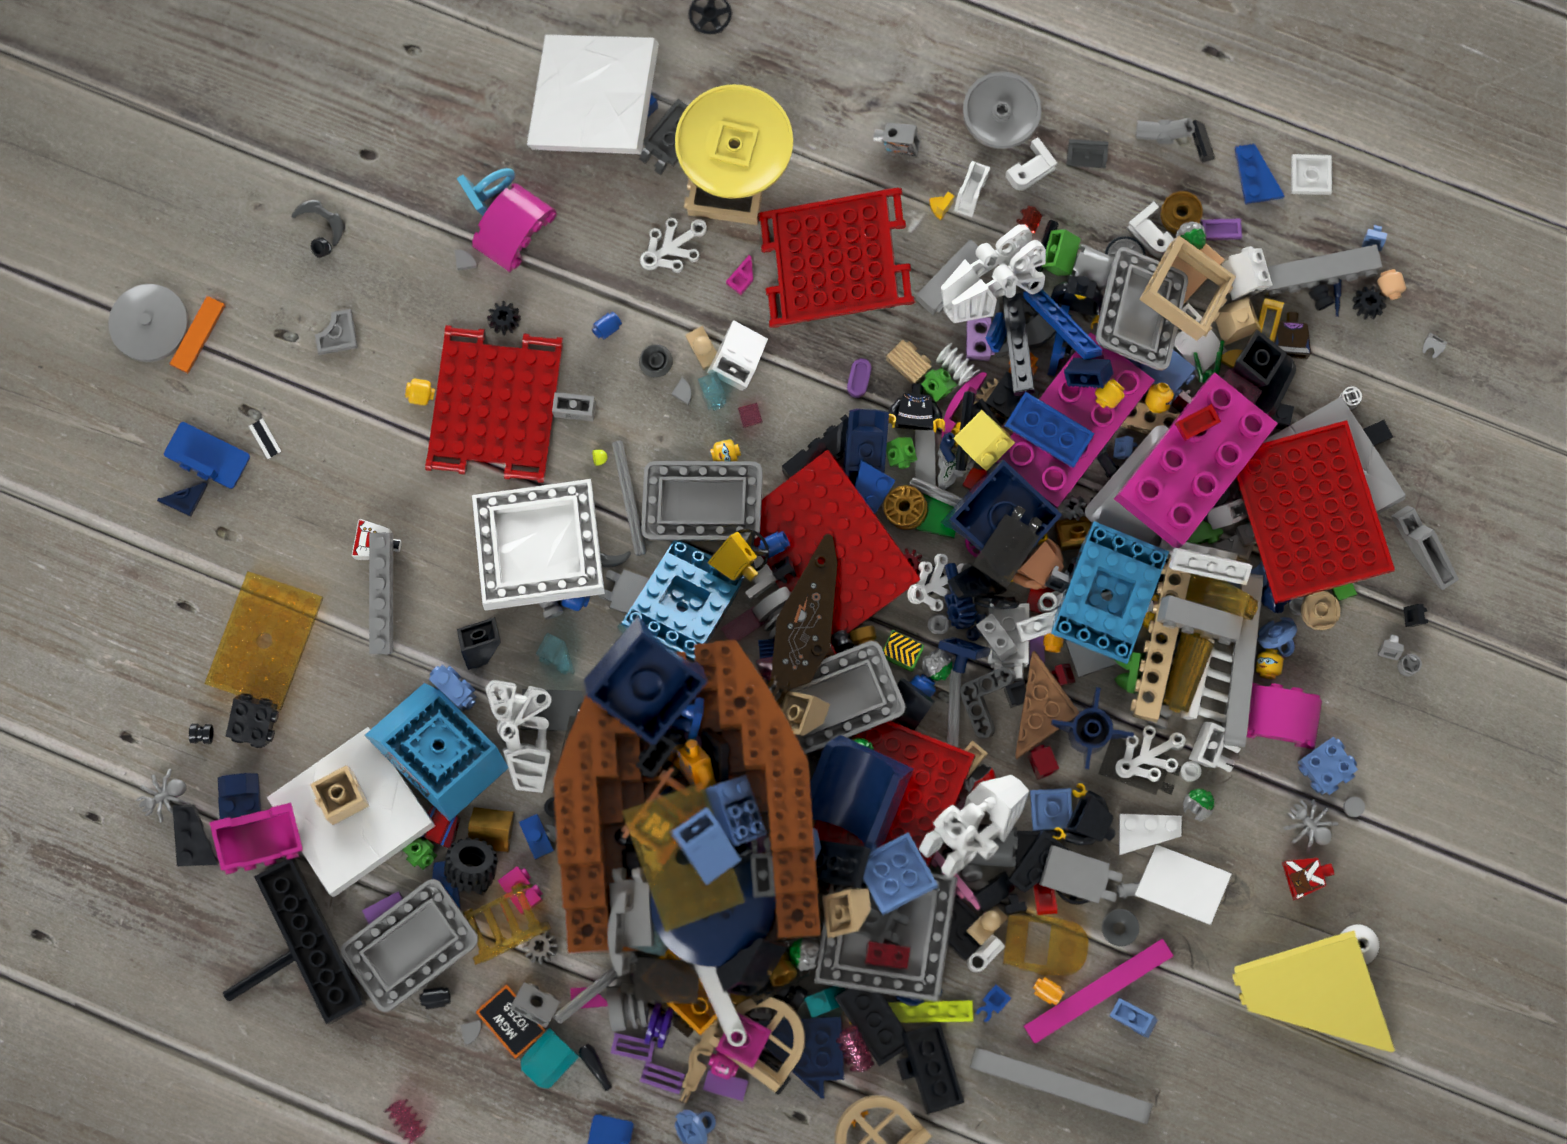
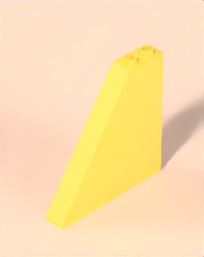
(1317, 988)

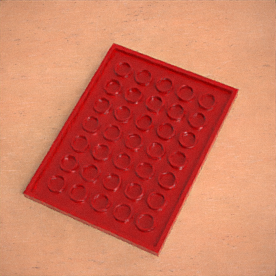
(1313, 513)
(869, 562)
(932, 789)

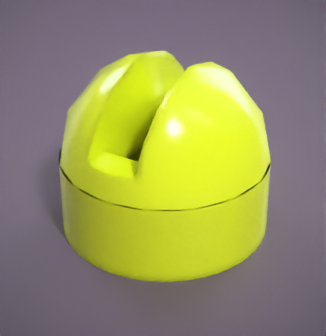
(599, 457)

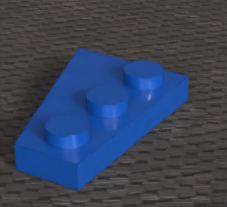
(1255, 176)
(1057, 351)
(873, 485)

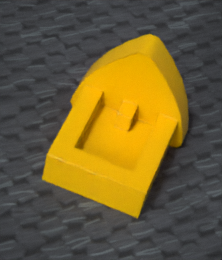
(941, 205)

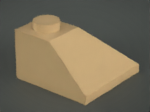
(1237, 320)
(804, 712)
(846, 911)

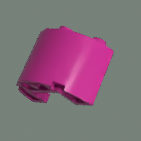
(510, 224)
(1284, 715)
(256, 839)

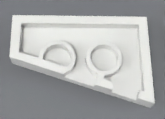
(1141, 831)

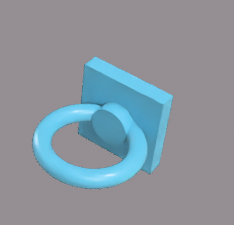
(478, 195)

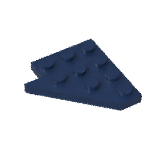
(821, 1054)

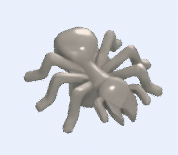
(167, 793)
(1312, 827)

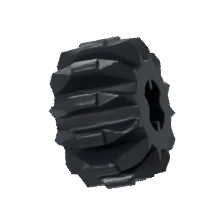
(1376, 301)
(498, 323)

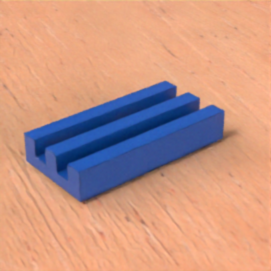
(997, 332)

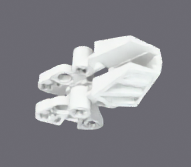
(969, 298)
(525, 761)
(1004, 802)

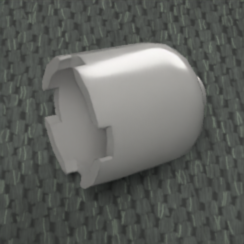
(1093, 265)

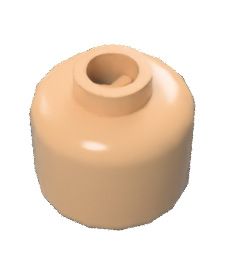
(1391, 284)

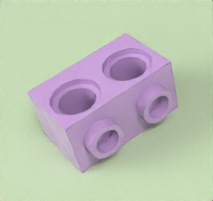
(975, 338)

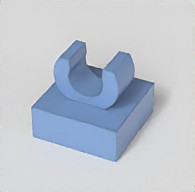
(1375, 237)
(1123, 447)

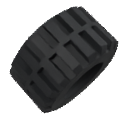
(470, 852)

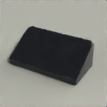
(1202, 142)

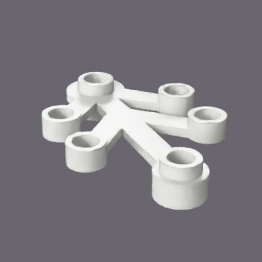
(671, 247)
(934, 585)
(1148, 756)

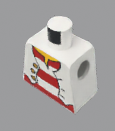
(361, 542)

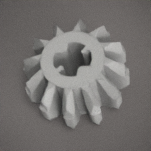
(547, 947)

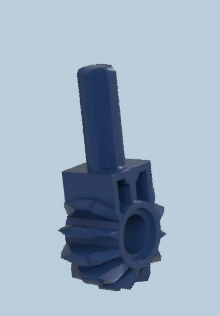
(960, 610)

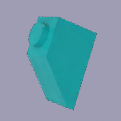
(823, 1001)

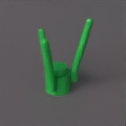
(1202, 378)

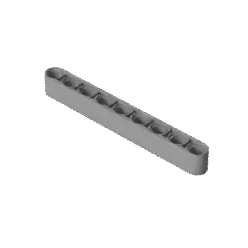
(1242, 671)
(1061, 1085)

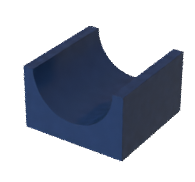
(994, 496)
(644, 682)
(858, 790)

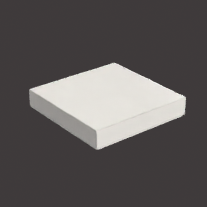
(1311, 174)

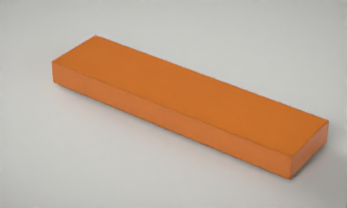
(197, 334)

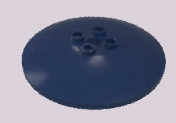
(723, 934)

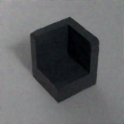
(1015, 693)

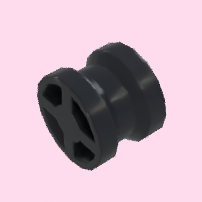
(841, 641)

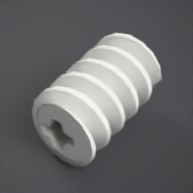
(956, 365)

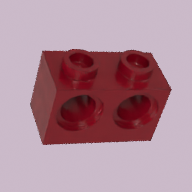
(1043, 762)
(887, 955)

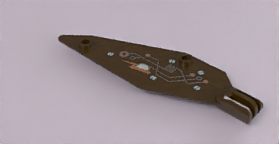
(805, 623)

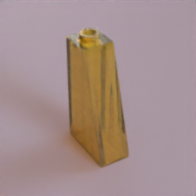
(1221, 596)
(1187, 671)

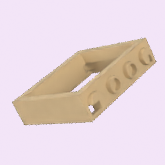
(719, 213)
(1203, 264)

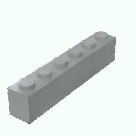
(1323, 269)
(380, 593)

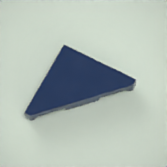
(185, 500)

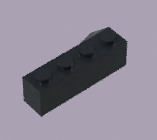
(833, 440)

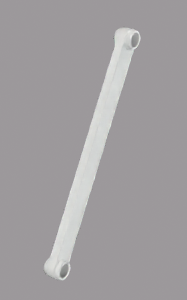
(721, 1003)

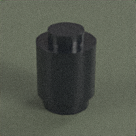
(435, 997)

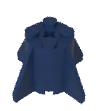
(1099, 724)

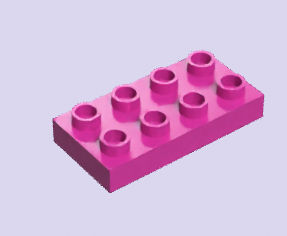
(1045, 472)
(1187, 478)

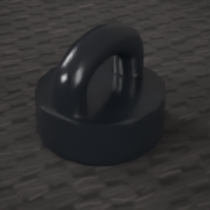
(320, 247)

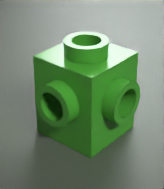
(938, 384)
(901, 452)
(420, 853)

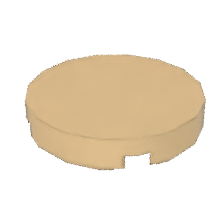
(1320, 610)

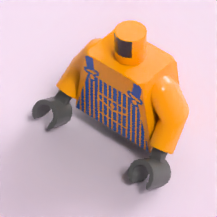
(693, 765)

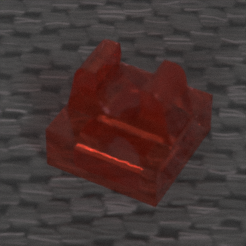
(1031, 218)

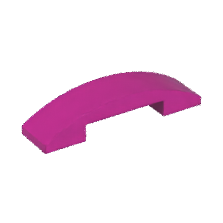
(972, 385)

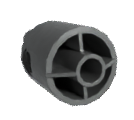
(1005, 853)

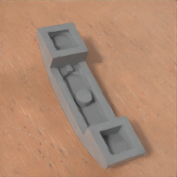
(619, 958)

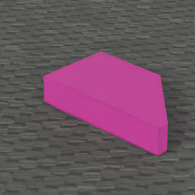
(742, 276)
(597, 1001)

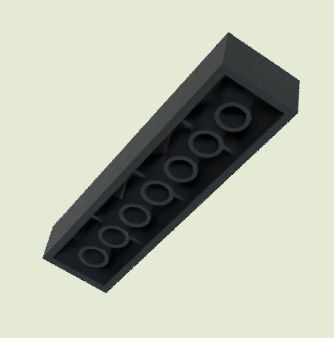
(310, 940)

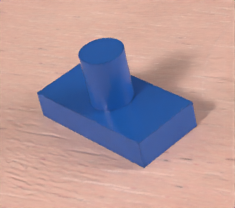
(536, 836)

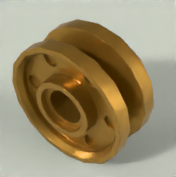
(1180, 201)
(914, 515)

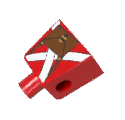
(1306, 876)

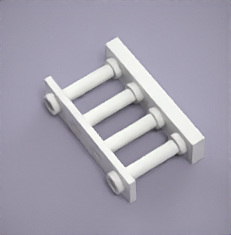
(1207, 562)
(1196, 708)

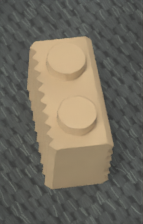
(909, 362)

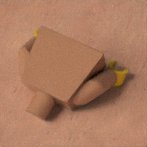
(1039, 564)

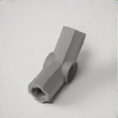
(1164, 130)

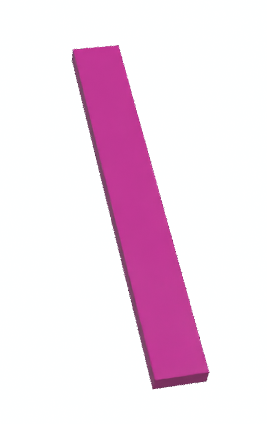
(1098, 991)

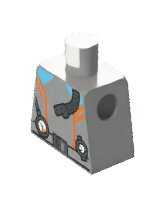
(899, 138)

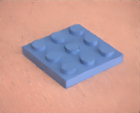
(897, 874)

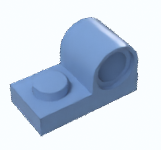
(1134, 1017)

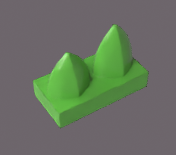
(1128, 680)

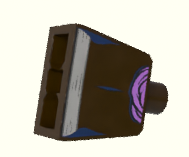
(1293, 337)

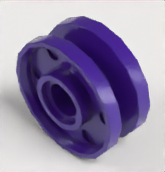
(659, 1025)

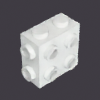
(1250, 273)

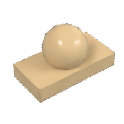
(701, 346)
(987, 924)

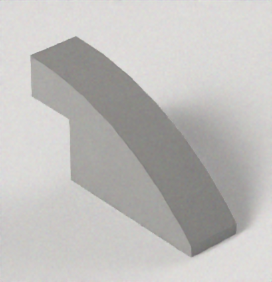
(1425, 547)

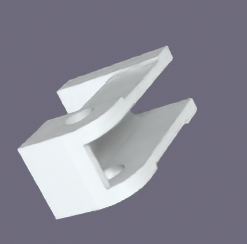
(1032, 170)
(970, 190)
(1148, 233)
(762, 581)

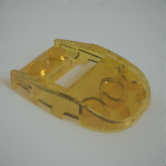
(1066, 945)

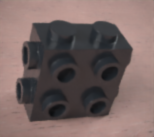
(252, 720)
(662, 754)

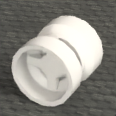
(1348, 394)

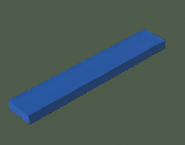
(1063, 324)

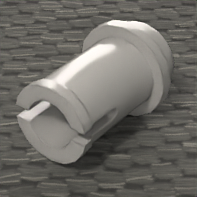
(1127, 889)

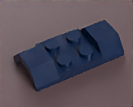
(865, 440)
(238, 795)

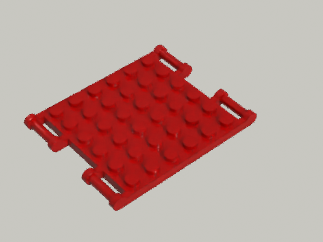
(835, 257)
(494, 404)

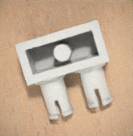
(1209, 747)

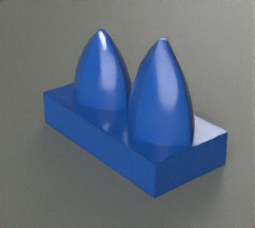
(693, 718)

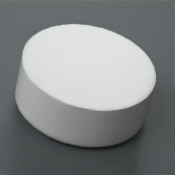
(1190, 771)

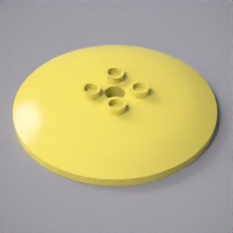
(731, 115)

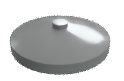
(1002, 110)
(148, 322)

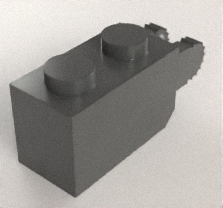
(762, 871)

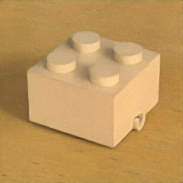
(339, 795)

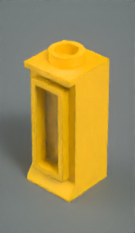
(1269, 317)

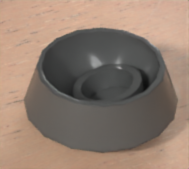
(655, 361)

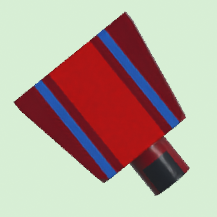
(444, 831)

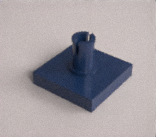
(964, 650)

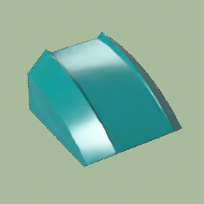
(548, 1059)

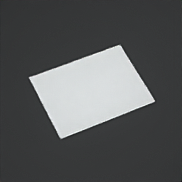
(1183, 884)

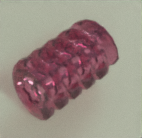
(855, 1049)
(406, 1120)

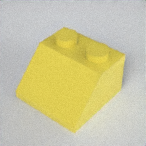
(984, 440)

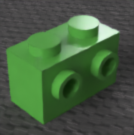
(1061, 252)

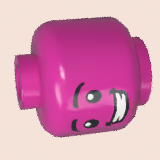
(722, 1066)

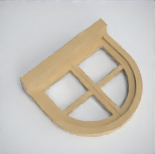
(760, 1070)
(916, 1135)

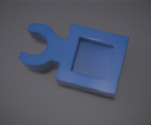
(994, 1000)

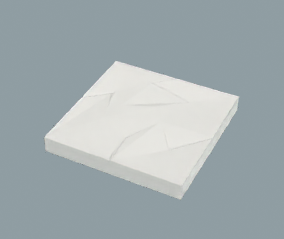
(593, 94)
(537, 544)
(369, 837)

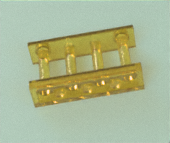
(518, 935)

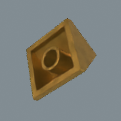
(1072, 532)
(492, 827)

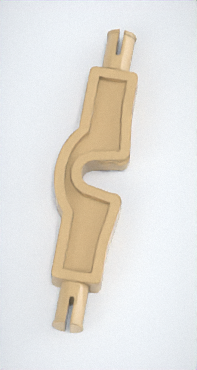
(697, 1068)

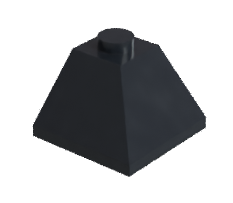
(479, 642)

